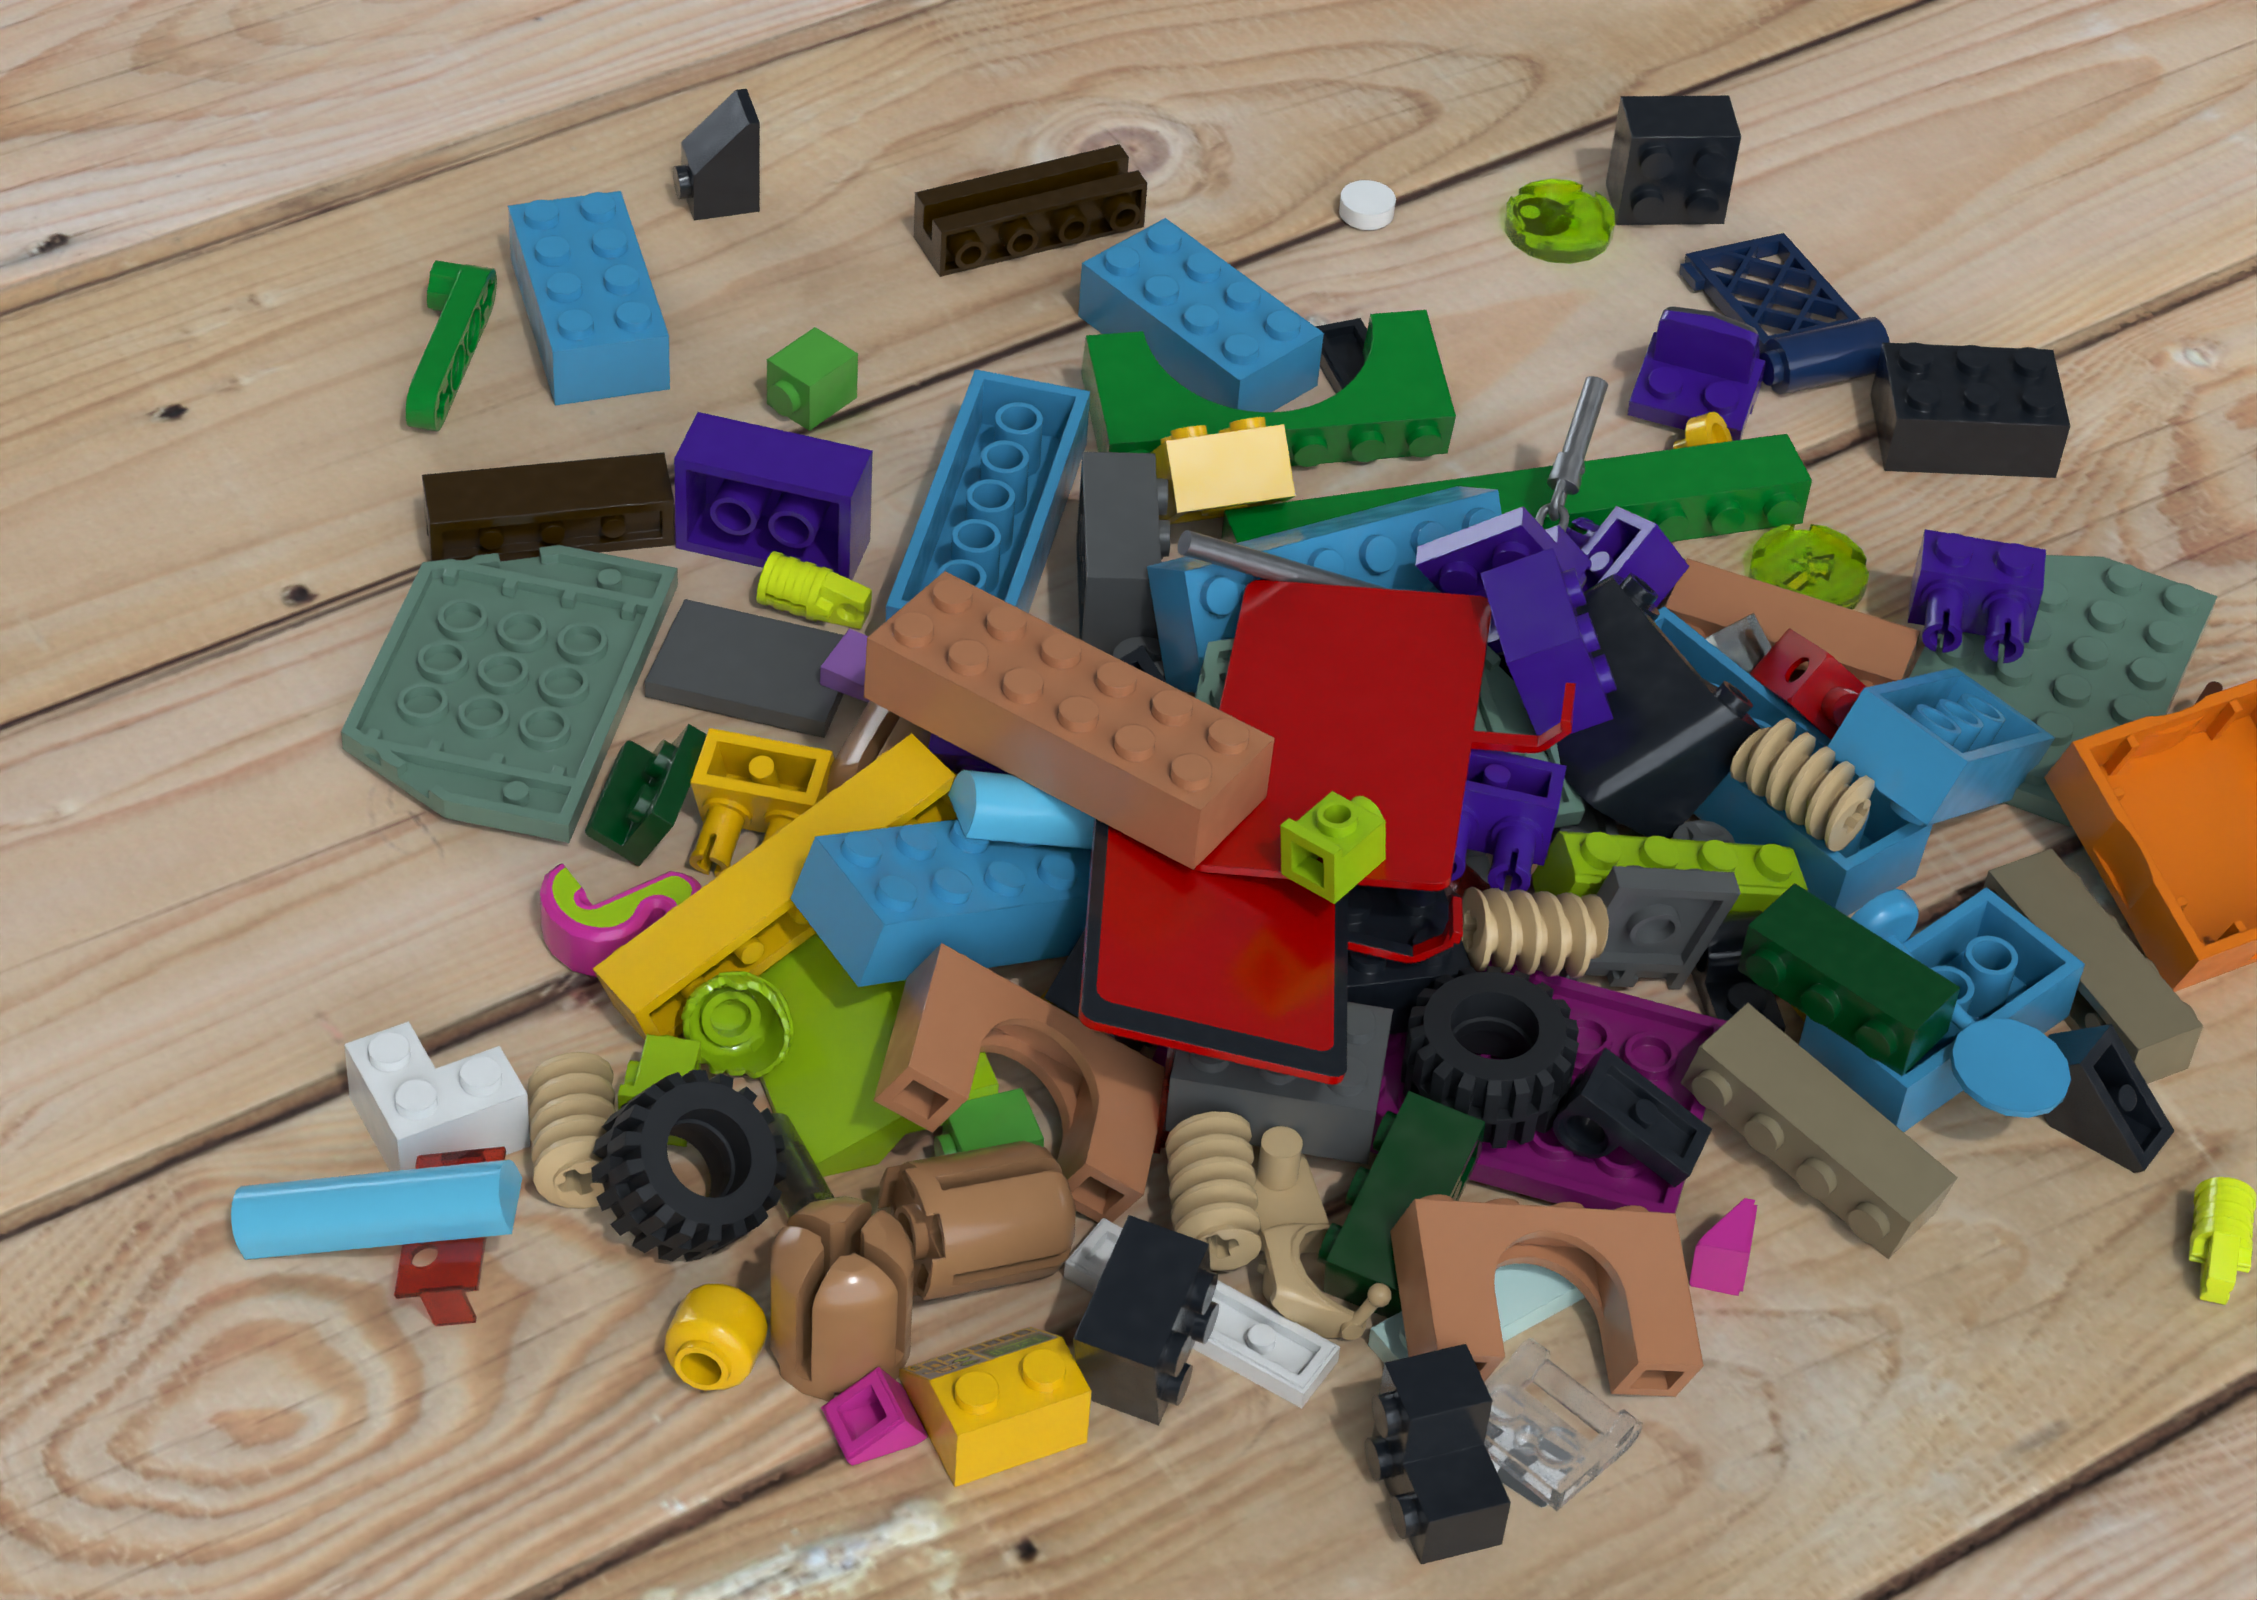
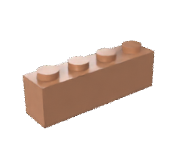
(1864, 644)

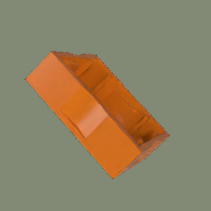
(2174, 829)

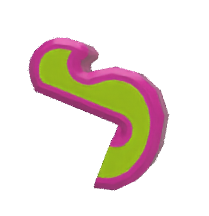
(588, 933)

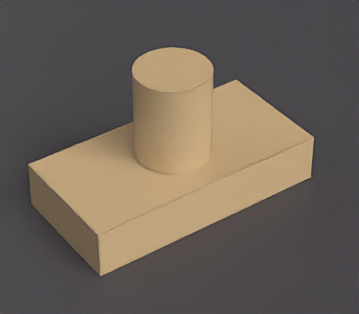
(1285, 1181)

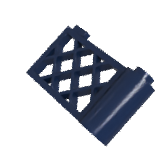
(1811, 350)

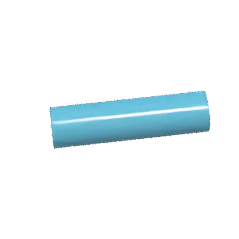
(1015, 812)
(376, 1209)

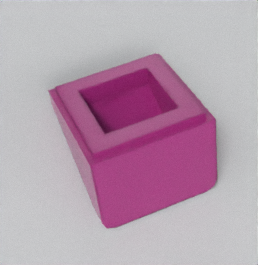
(1724, 1251)
(873, 1418)

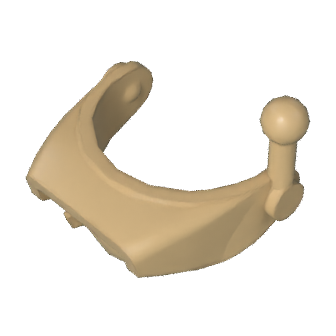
(1294, 1293)

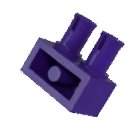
(1626, 546)
(1976, 590)
(1508, 814)

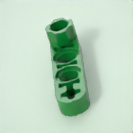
(466, 302)

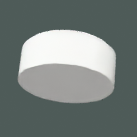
(1367, 205)

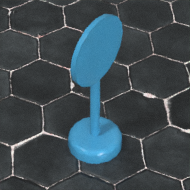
(1993, 1059)

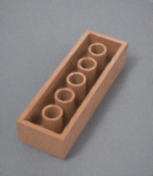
(1068, 719)

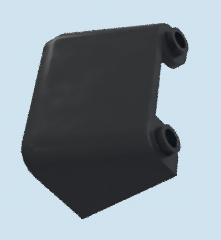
(1669, 724)

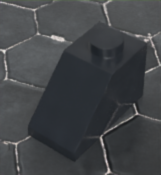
(722, 161)
(2108, 1100)

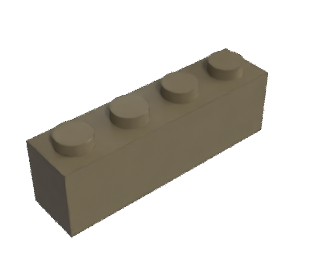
(2117, 979)
(1818, 1130)

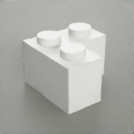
(430, 1109)

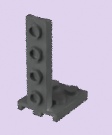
(1655, 915)

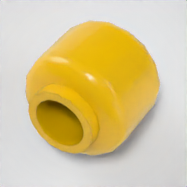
(715, 1337)

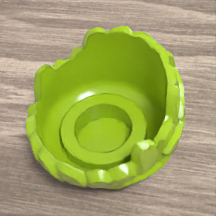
(731, 1015)

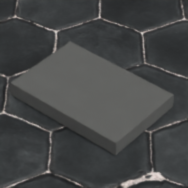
(746, 668)

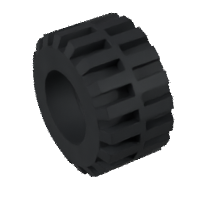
(1497, 1018)
(726, 1133)

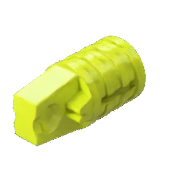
(812, 592)
(2222, 1234)

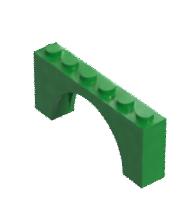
(1387, 411)

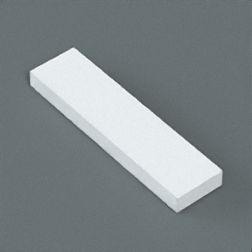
(1245, 1335)

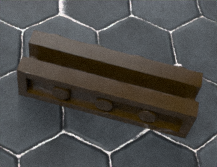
(1029, 210)
(568, 503)

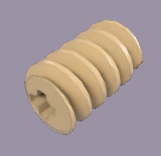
(1804, 784)
(1533, 930)
(567, 1108)
(1214, 1186)

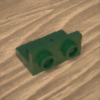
(645, 795)

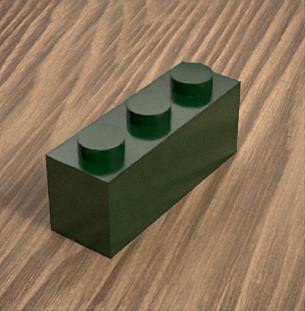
(1848, 979)
(1420, 1155)

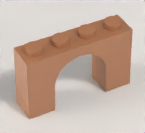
(1100, 1086)
(1619, 1259)

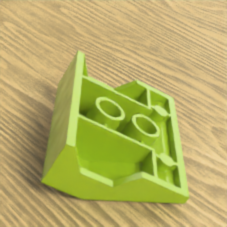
(838, 1061)

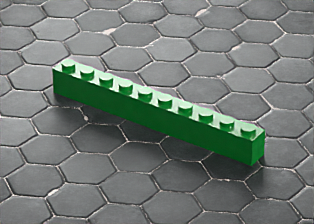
(1681, 490)

